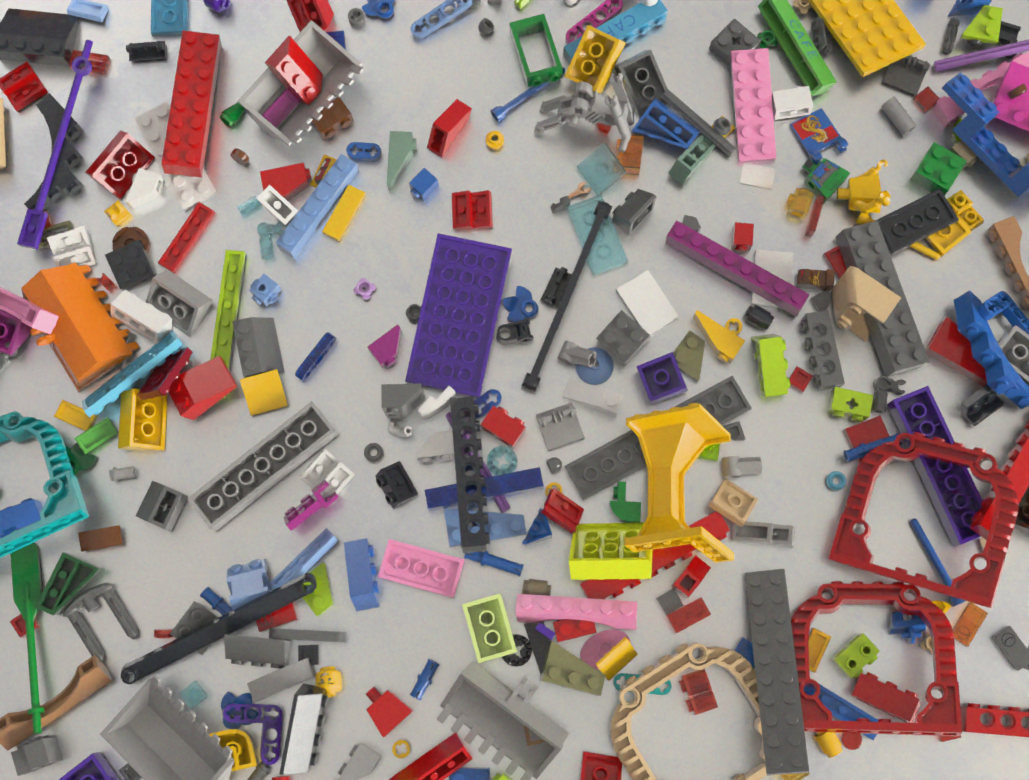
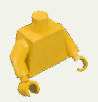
(865, 191)

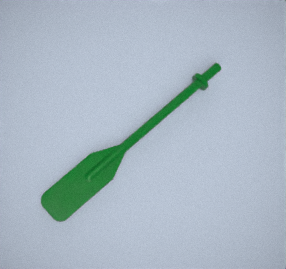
(26, 593)

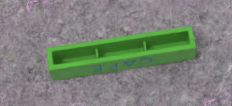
(797, 45)

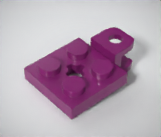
(308, 506)

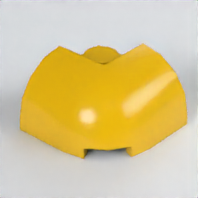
(241, 747)

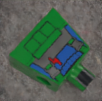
(824, 177)

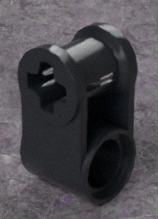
(516, 332)

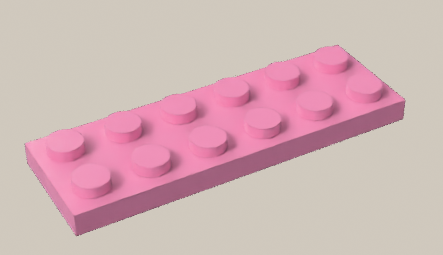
(753, 105)

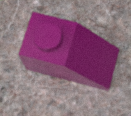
(386, 347)

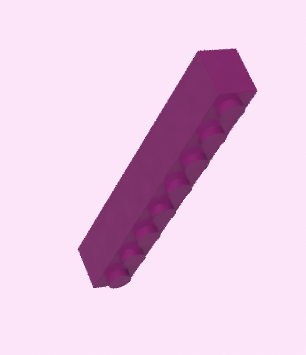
(736, 268)

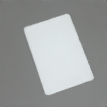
(757, 175)

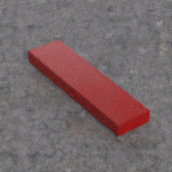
(186, 237)

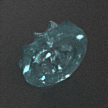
(498, 452)

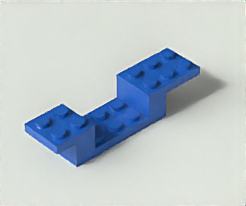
(982, 141)

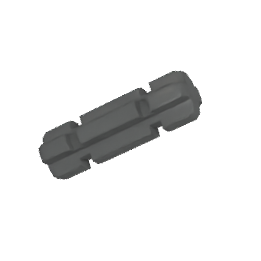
(951, 35)

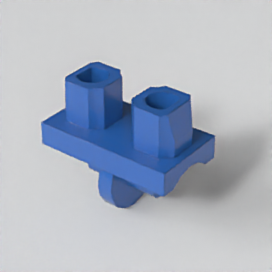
(906, 628)

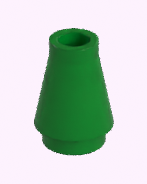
(232, 114)

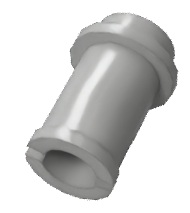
(122, 473)

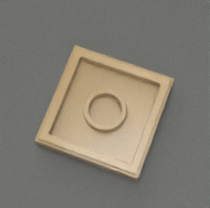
(733, 502)

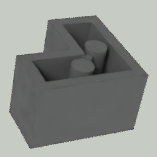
(37, 754)

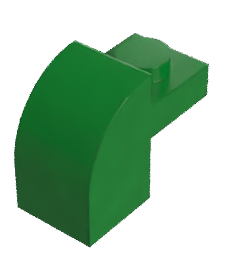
(624, 510)

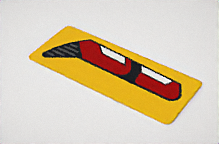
(323, 168)

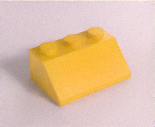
(595, 58)
(142, 422)

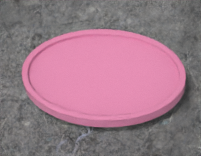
(600, 644)

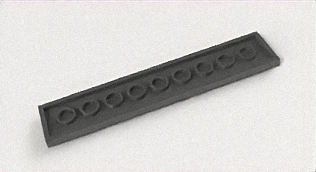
(624, 454)
(776, 673)

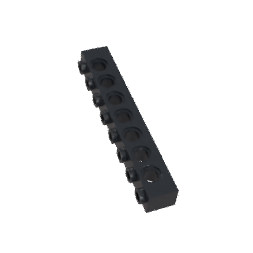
(469, 541)

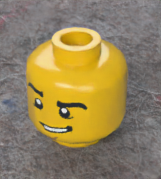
(329, 679)

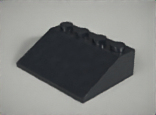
(37, 37)

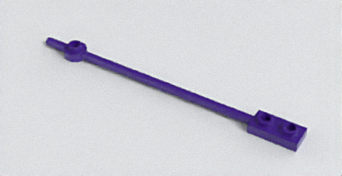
(36, 219)

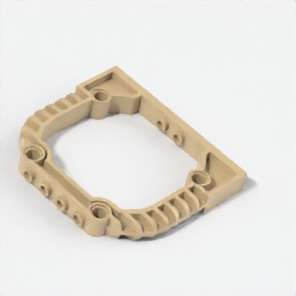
(659, 674)

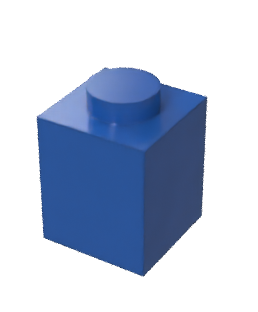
(423, 184)

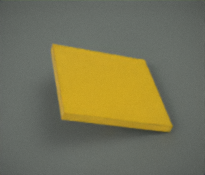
(263, 392)
(616, 658)

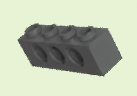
(821, 321)

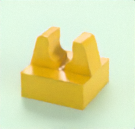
(117, 213)

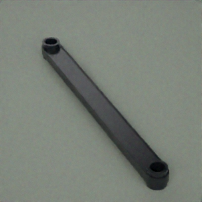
(532, 380)
(217, 628)

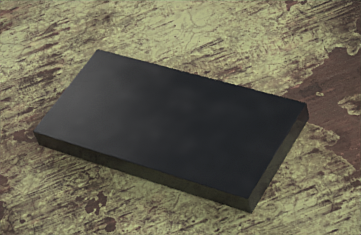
(916, 221)

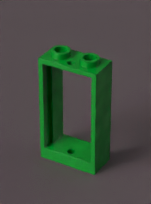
(530, 26)

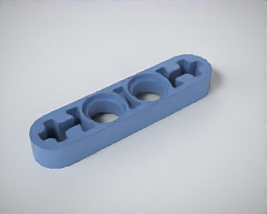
(443, 17)

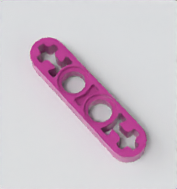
(593, 20)

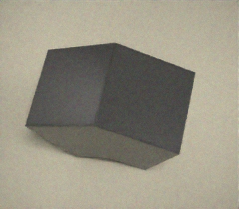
(691, 222)

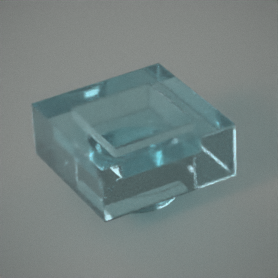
(193, 694)

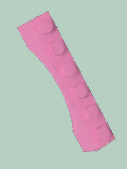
(949, 112)
(27, 311)
(545, 608)

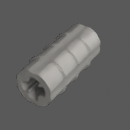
(898, 116)

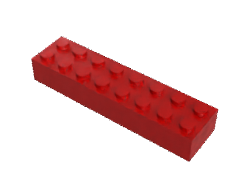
(191, 104)

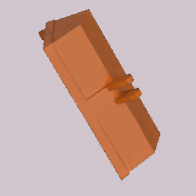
(84, 333)

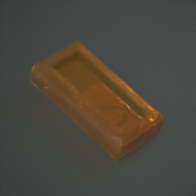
(969, 624)

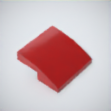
(22, 86)
(472, 210)

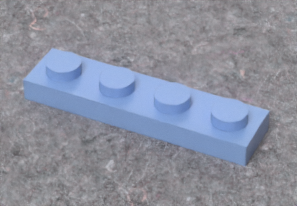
(305, 559)

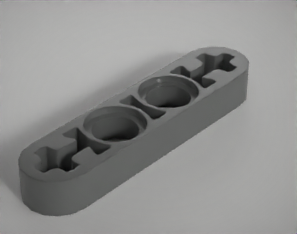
(308, 635)

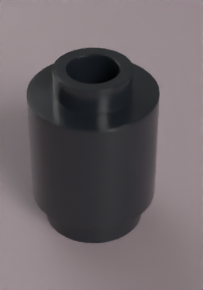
(759, 316)

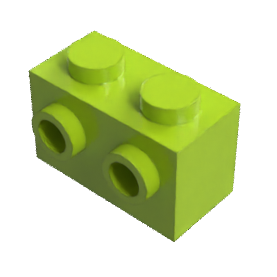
(856, 656)

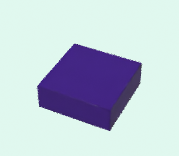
(545, 631)

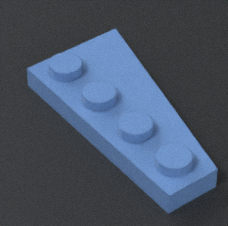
(500, 526)

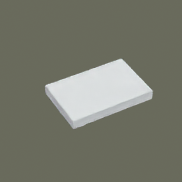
(776, 263)
(647, 303)

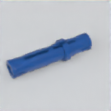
(863, 449)
(495, 561)

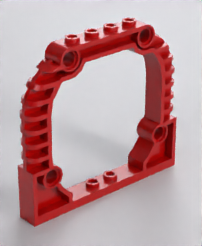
(974, 585)
(940, 715)

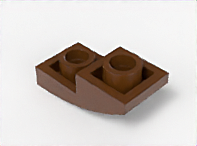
(100, 538)

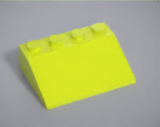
(601, 552)

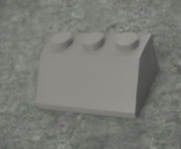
(178, 300)

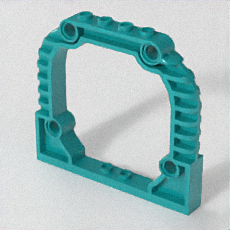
(64, 500)

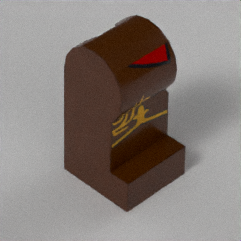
(816, 279)

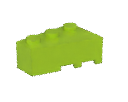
(771, 365)

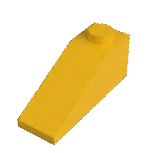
(721, 340)

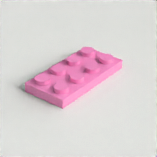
(421, 568)

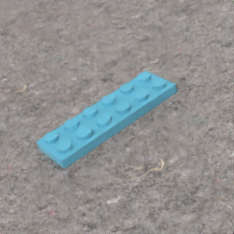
(126, 377)

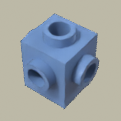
(264, 290)

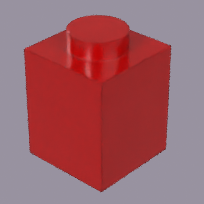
(742, 237)

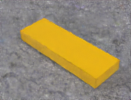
(343, 212)

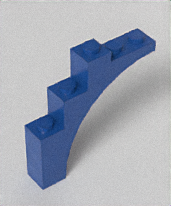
(987, 352)

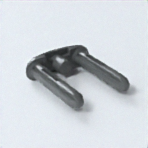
(87, 599)

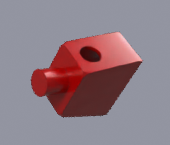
(386, 710)

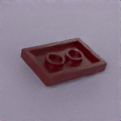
(162, 376)

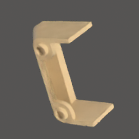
(861, 294)

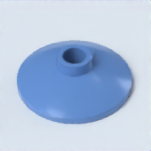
(599, 374)

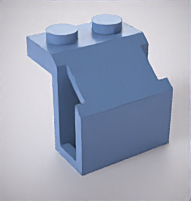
(247, 582)

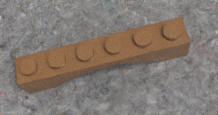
(1007, 238)
(88, 679)

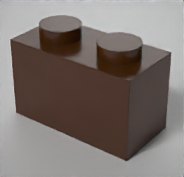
(333, 119)

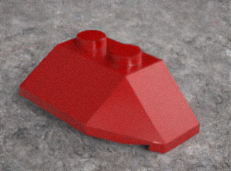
(306, 10)

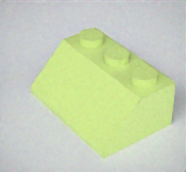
(489, 628)

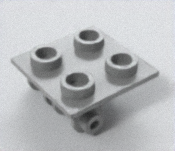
(560, 426)

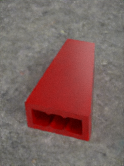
(955, 351)

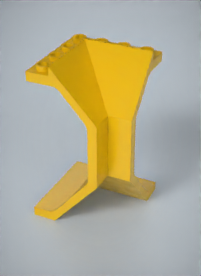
(670, 446)

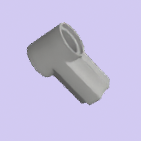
(573, 353)
(735, 466)

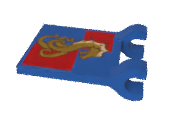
(818, 133)

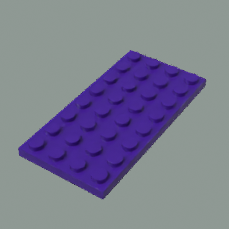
(458, 315)

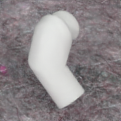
(400, 432)

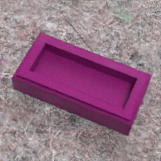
(280, 108)

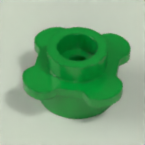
(769, 35)

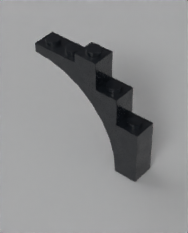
(63, 179)

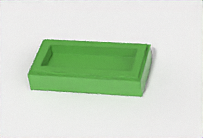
(96, 435)

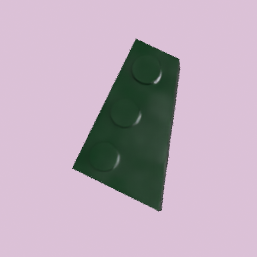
(65, 583)

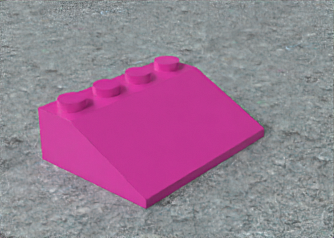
(1015, 110)

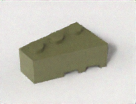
(569, 671)

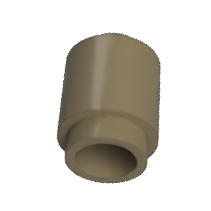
(536, 587)

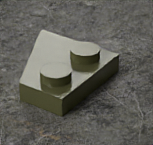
(690, 355)

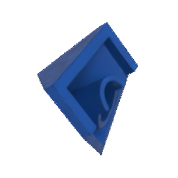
(968, 7)
(538, 531)

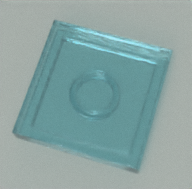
(601, 169)

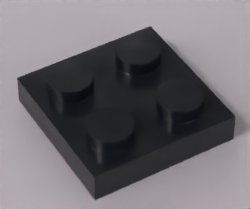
(130, 264)

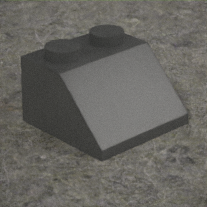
(634, 210)

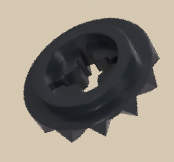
(525, 652)

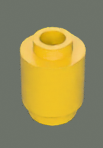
(828, 743)

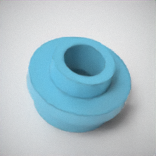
(840, 476)

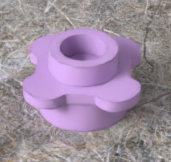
(364, 293)

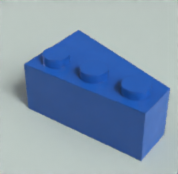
(666, 125)

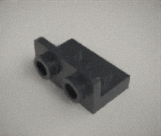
(981, 405)
(395, 484)

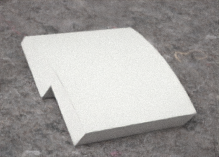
(72, 247)
(432, 407)
(327, 468)

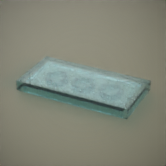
(607, 249)

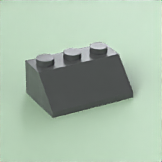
(258, 345)
(400, 399)
(257, 650)

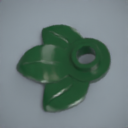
(80, 459)

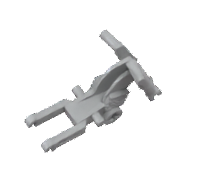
(592, 108)

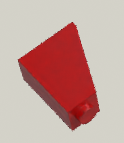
(448, 127)
(287, 180)

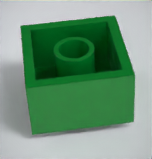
(938, 169)

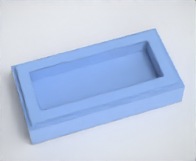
(87, 10)

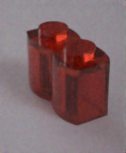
(698, 692)

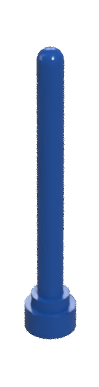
(500, 112)
(934, 558)

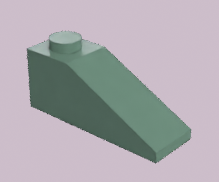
(400, 153)
(691, 159)

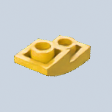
(963, 209)

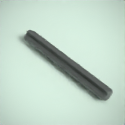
(698, 122)

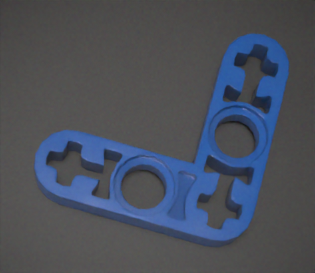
(1004, 303)

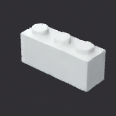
(141, 316)

